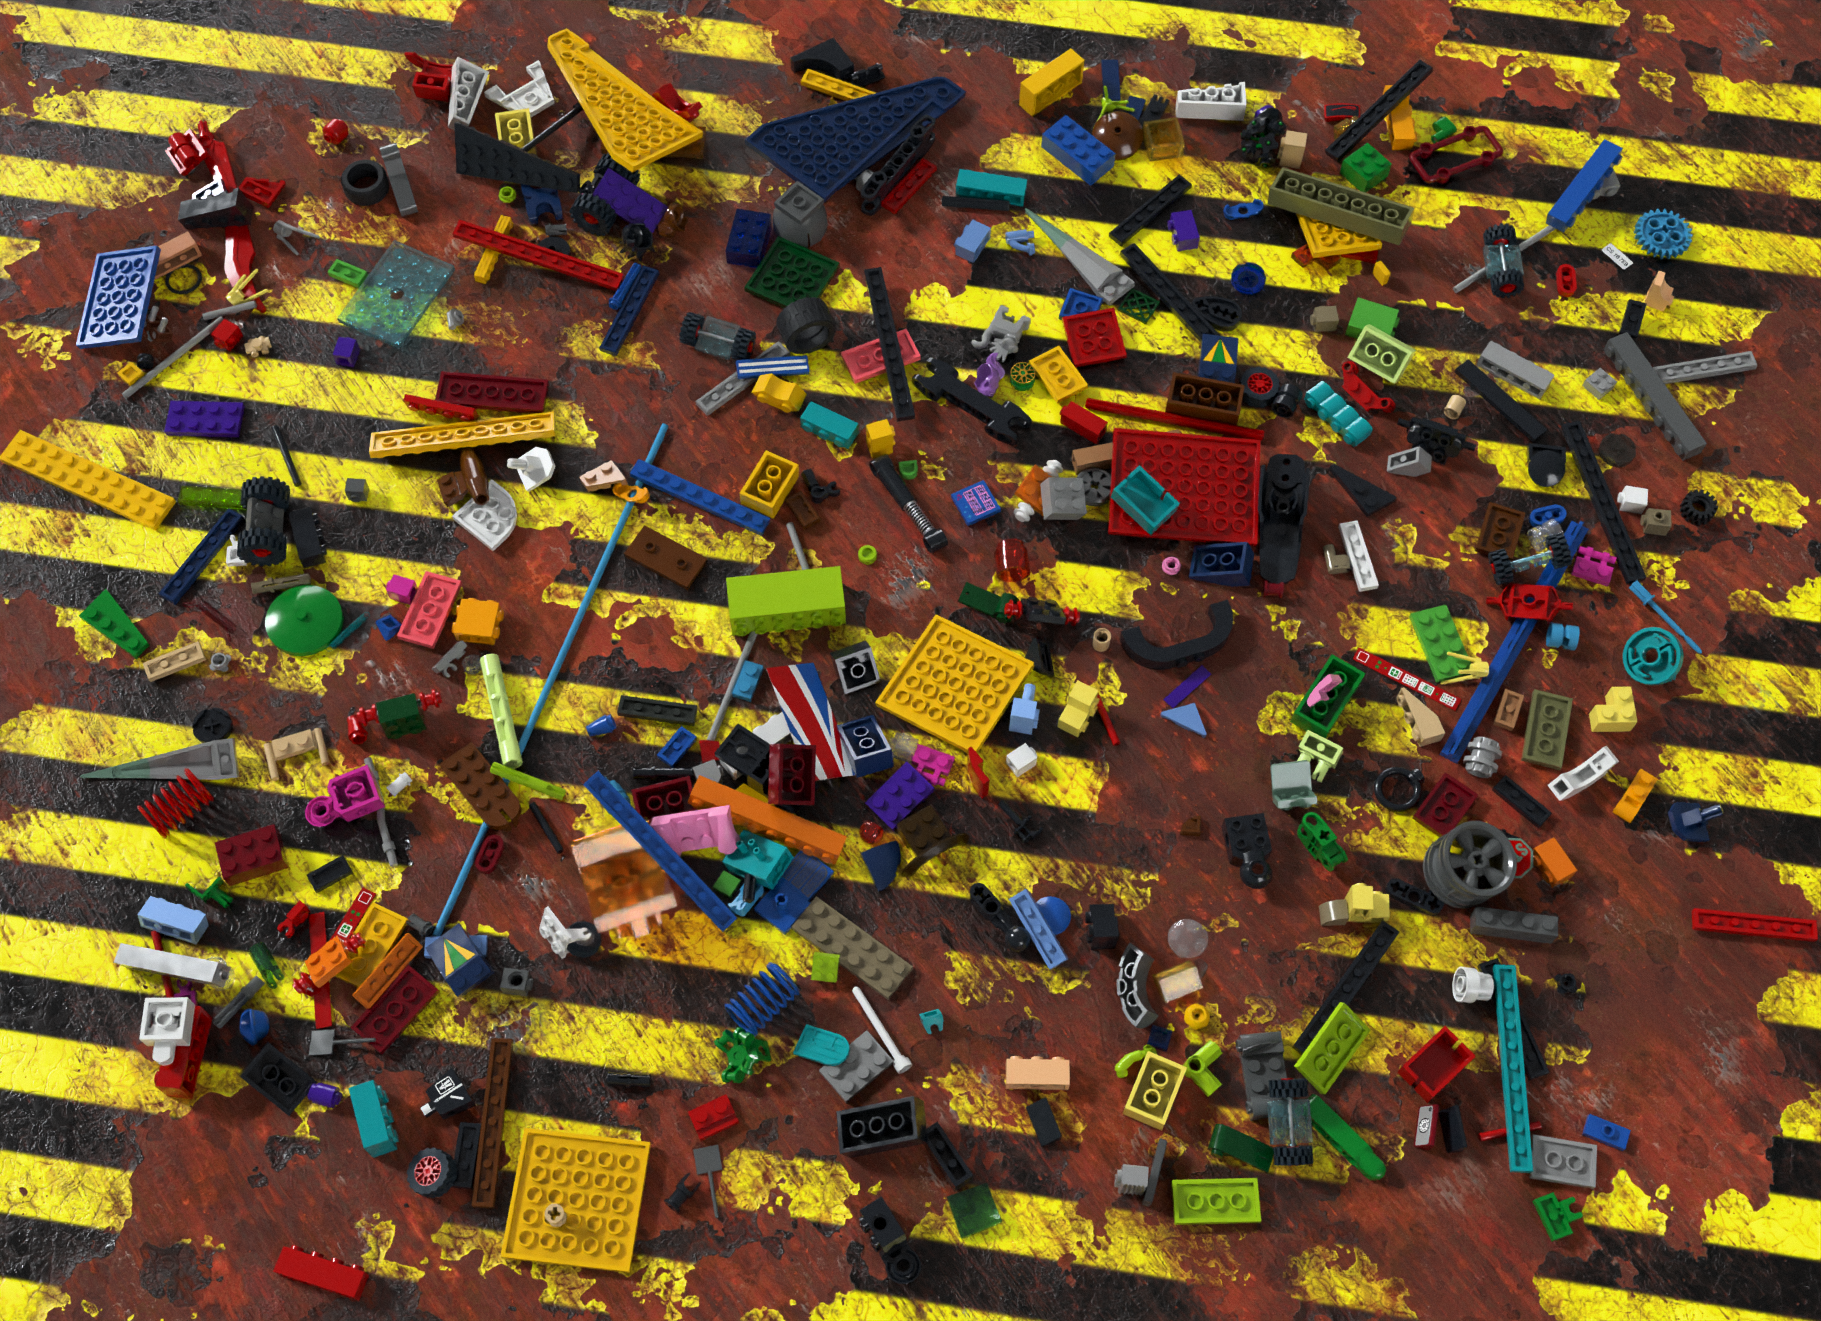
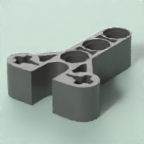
(398, 179)

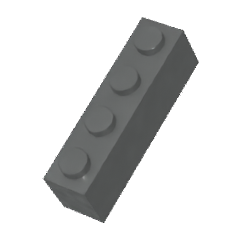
(1514, 925)

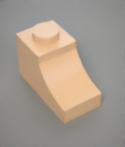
(1659, 293)

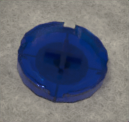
(1248, 278)

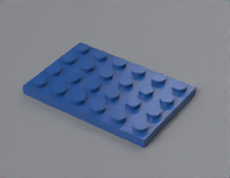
(118, 297)

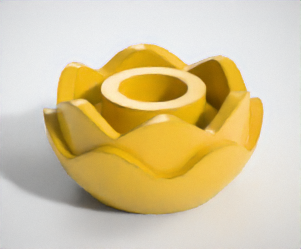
(1192, 1020)

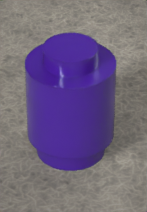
(324, 1095)

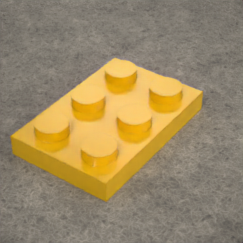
(1058, 374)

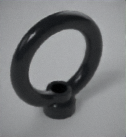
(1414, 777)

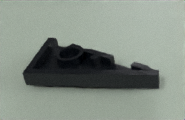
(1365, 494)

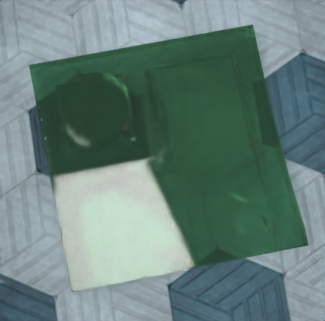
(974, 1210)

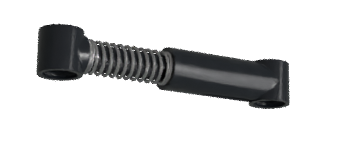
(883, 469)

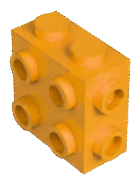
(478, 621)

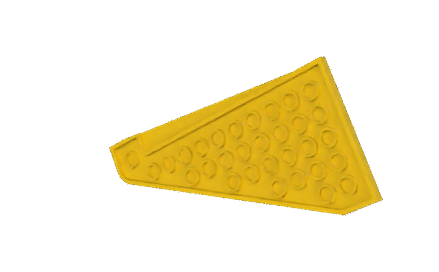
(625, 116)

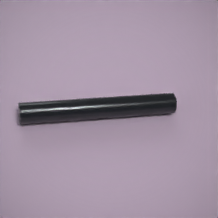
(546, 828)

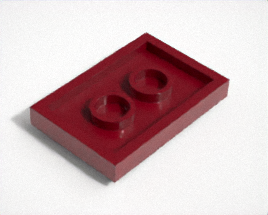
(1445, 805)

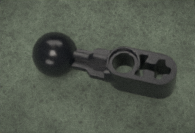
(1016, 937)

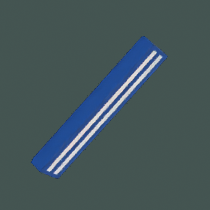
(778, 366)

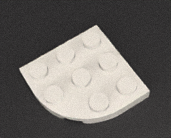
(492, 521)

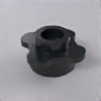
(1570, 979)

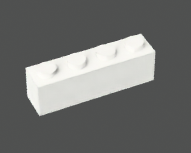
(773, 732)

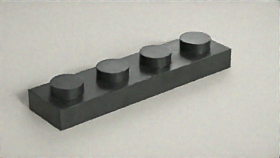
(657, 710)

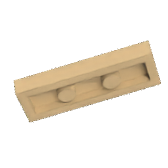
(174, 661)

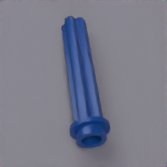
(616, 301)

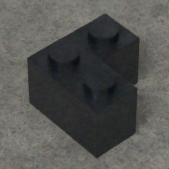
(1102, 926)

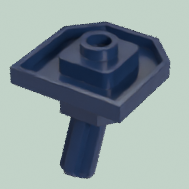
(1690, 820)

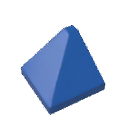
(388, 626)

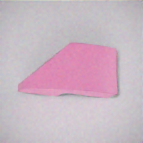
(1320, 691)

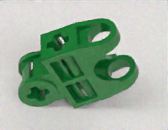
(1325, 845)

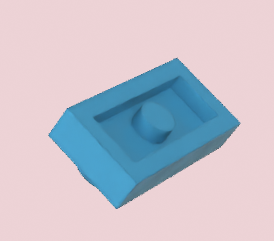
(748, 681)

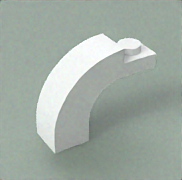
(1583, 776)

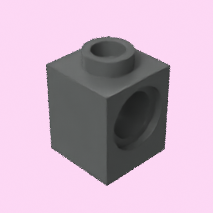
(510, 976)

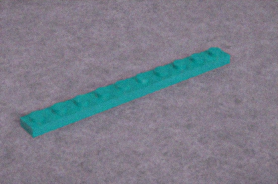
(1512, 1069)

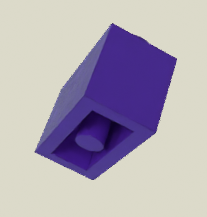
(1183, 230)

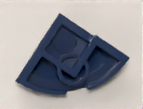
(882, 863)

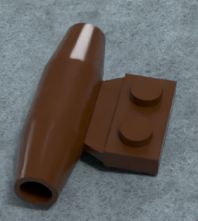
(470, 479)

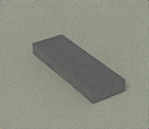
(1154, 1172)

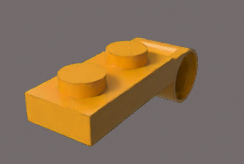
(1635, 795)

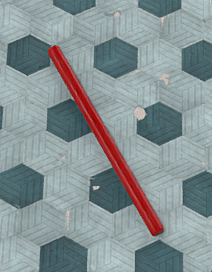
(1174, 419)

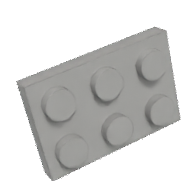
(860, 1068)
(1563, 1161)

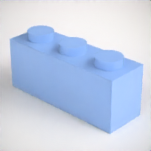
(173, 920)

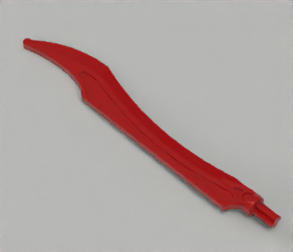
(239, 242)

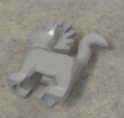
(1008, 332)

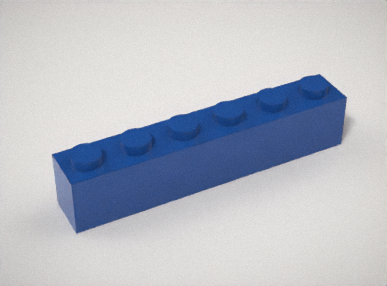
(1584, 185)

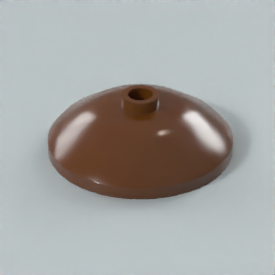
(1125, 142)

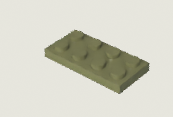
(1546, 729)

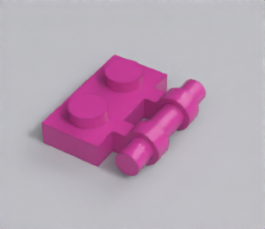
(1591, 570)
(934, 761)

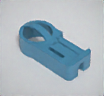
(740, 907)

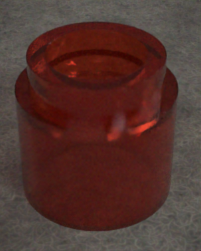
(1011, 560)

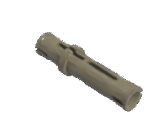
(258, 587)

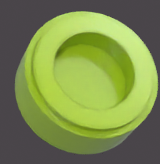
(867, 554)

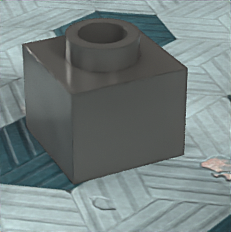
(356, 489)

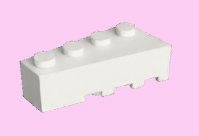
(466, 88)
(1212, 103)

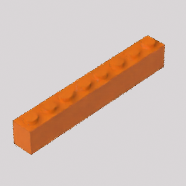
(769, 820)

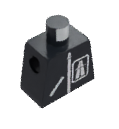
(447, 1097)

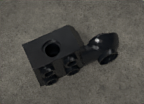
(1249, 847)

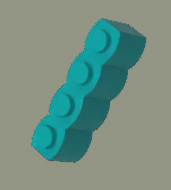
(1336, 412)

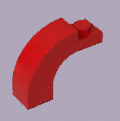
(670, 98)

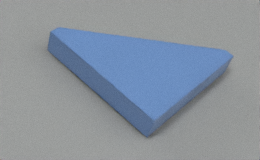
(1187, 718)

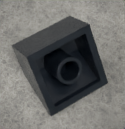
(855, 667)

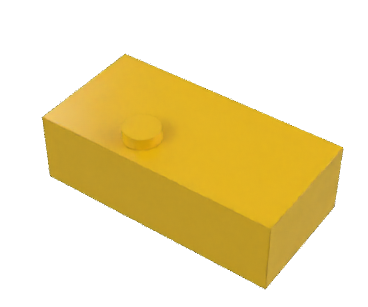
(1051, 82)

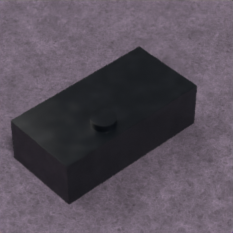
(882, 1127)

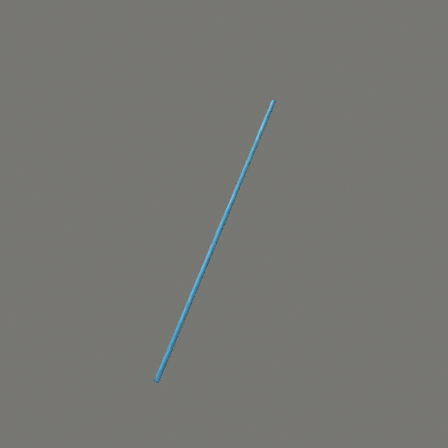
(550, 680)

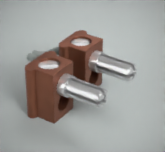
(157, 326)

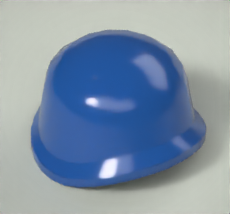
(254, 1025)

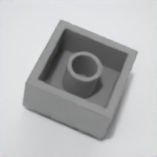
(1599, 383)

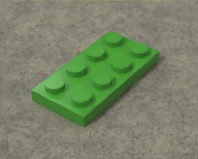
(1437, 637)

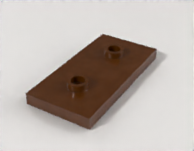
(666, 557)

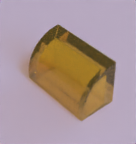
(1177, 981)

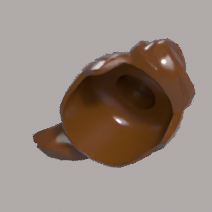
(673, 221)

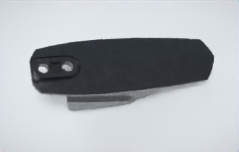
(1282, 515)

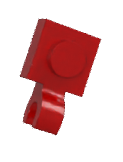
(296, 915)

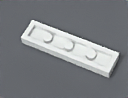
(1358, 556)

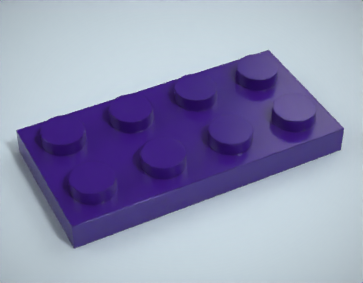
(629, 200)
(204, 419)

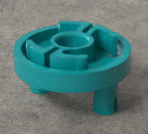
(1660, 670)

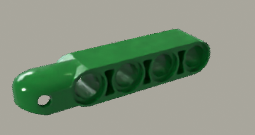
(1345, 1139)

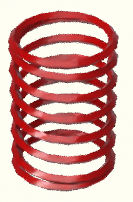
(161, 828)

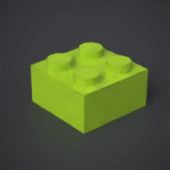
(825, 967)

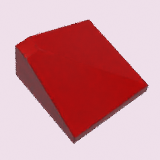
(708, 749)

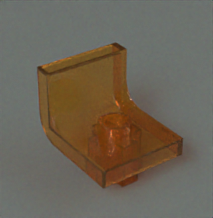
(622, 882)

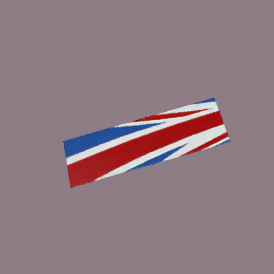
(810, 717)

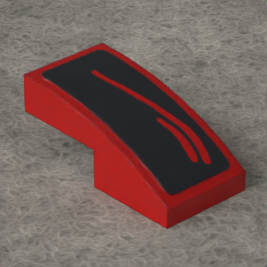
(1341, 111)

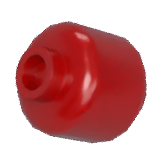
(335, 131)

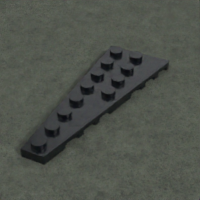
(498, 160)

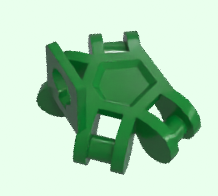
(742, 1053)

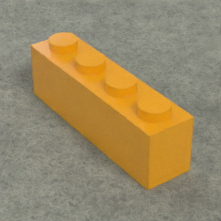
(1401, 125)

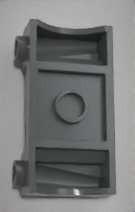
(1260, 1061)

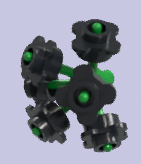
(1268, 142)

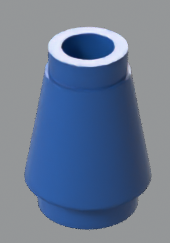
(601, 726)

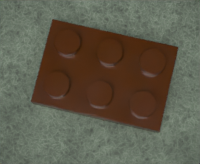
(1500, 530)

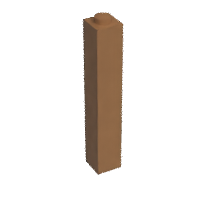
(1095, 456)

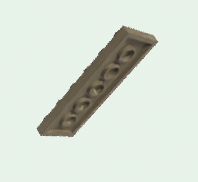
(857, 949)

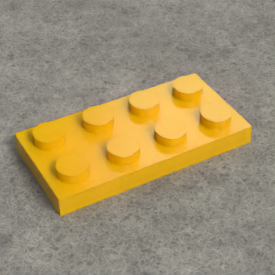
(381, 930)

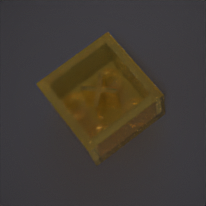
(1163, 139)

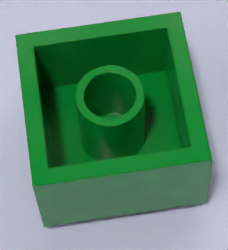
(1365, 168)

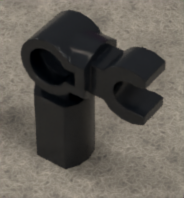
(818, 493)

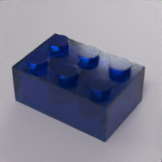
(748, 238)

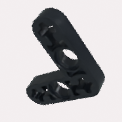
(1424, 897)

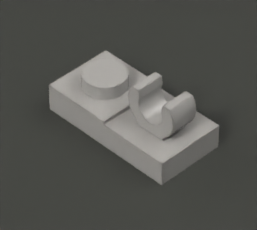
(457, 652)

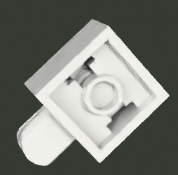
(166, 1025)

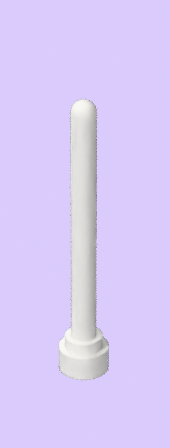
(901, 1062)

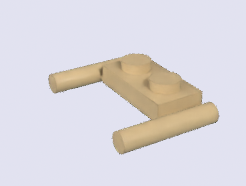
(294, 745)

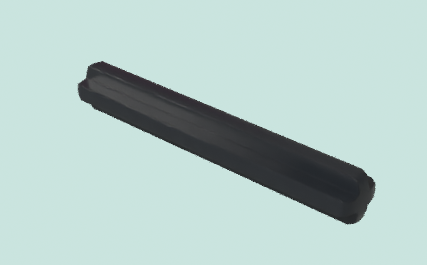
(976, 203)

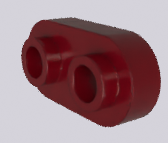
(489, 855)

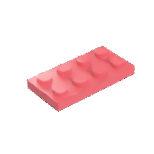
(867, 359)
(429, 610)

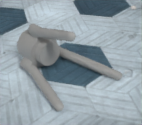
(285, 230)

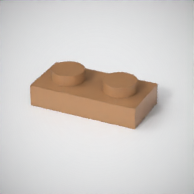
(1508, 709)

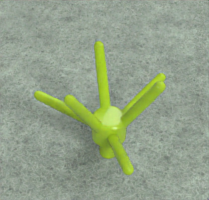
(1109, 105)

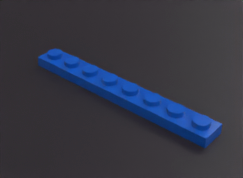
(700, 497)

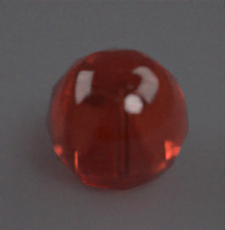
(871, 832)

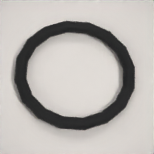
(184, 291)

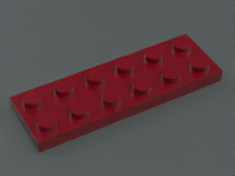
(493, 392)

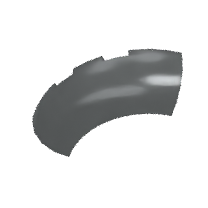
(1132, 986)

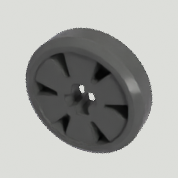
(1099, 478)

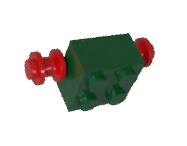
(401, 714)

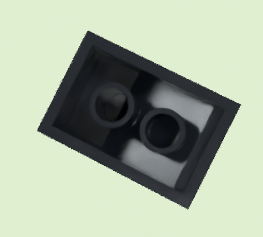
(277, 1078)

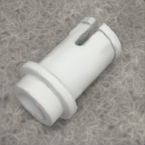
(399, 784)

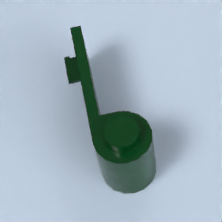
(986, 601)
(1230, 1142)

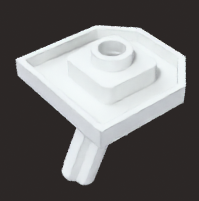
(533, 467)

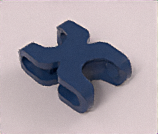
(540, 201)

